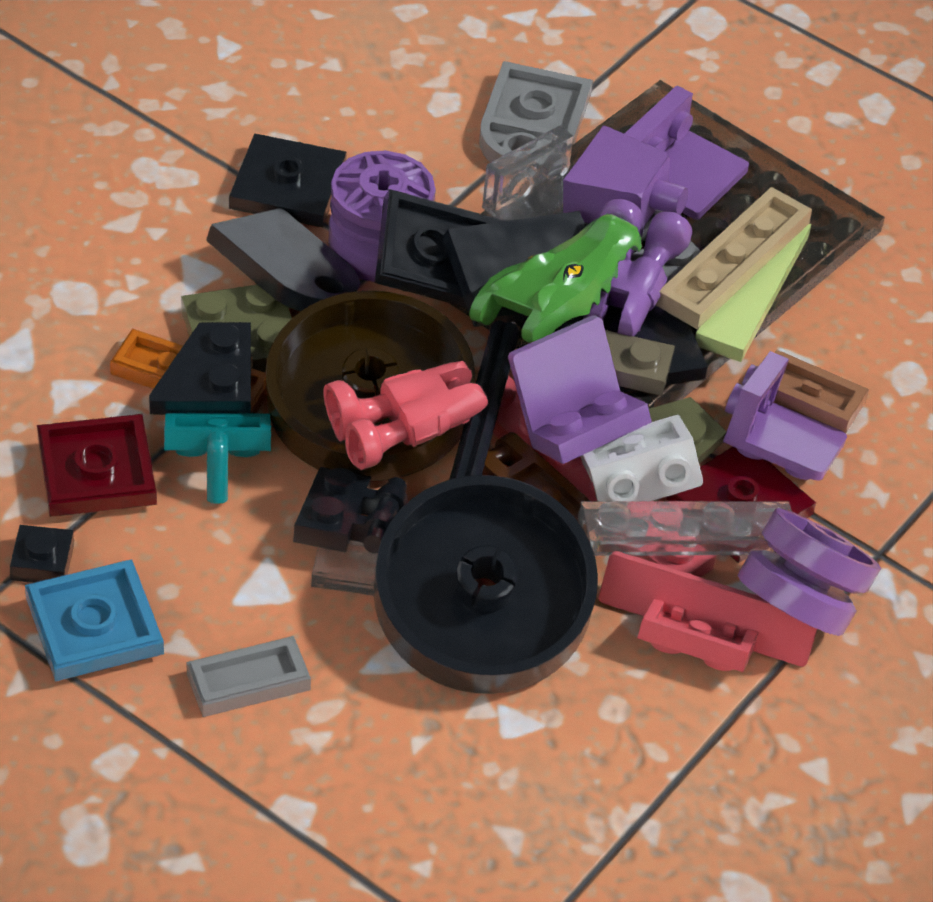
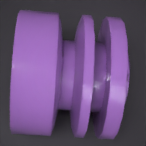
(358, 203)

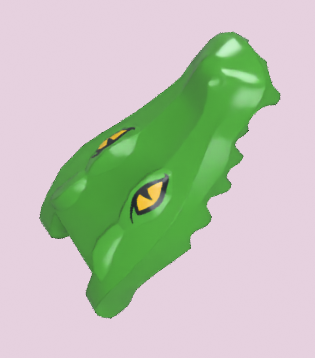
(561, 281)

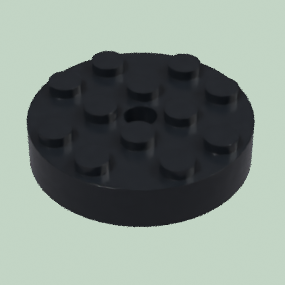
(493, 532)

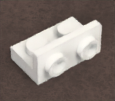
(645, 463)

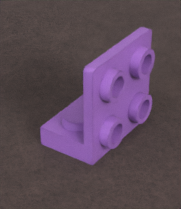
(694, 161)
(573, 392)

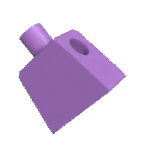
(621, 169)

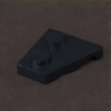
(208, 372)

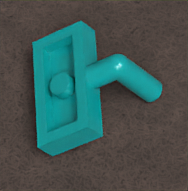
(217, 436)

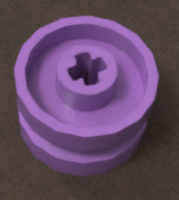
(809, 572)

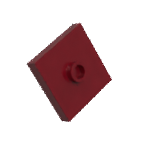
(96, 465)
(743, 479)

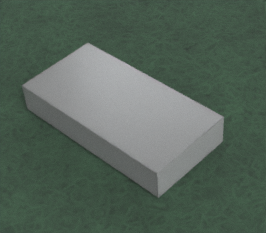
(248, 676)

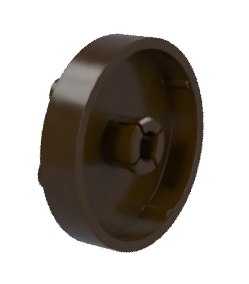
(360, 342)

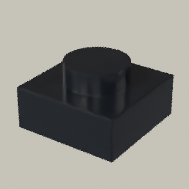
(41, 553)

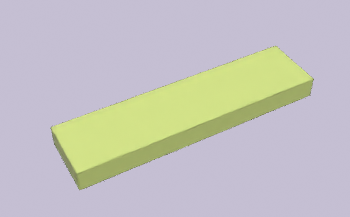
(739, 319)

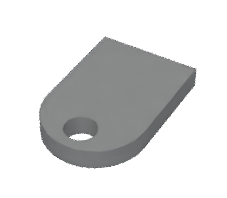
(529, 104)

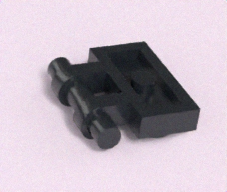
(335, 506)

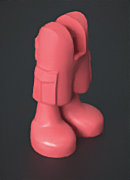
(416, 402)

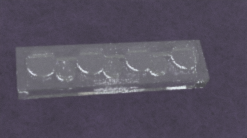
(676, 527)

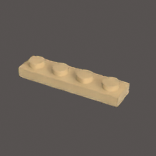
(733, 257)

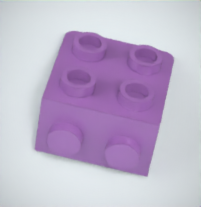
(775, 432)

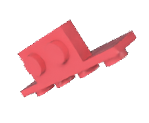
(702, 615)

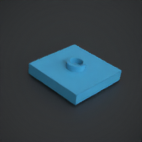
(94, 620)

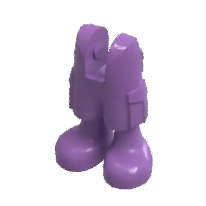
(641, 280)

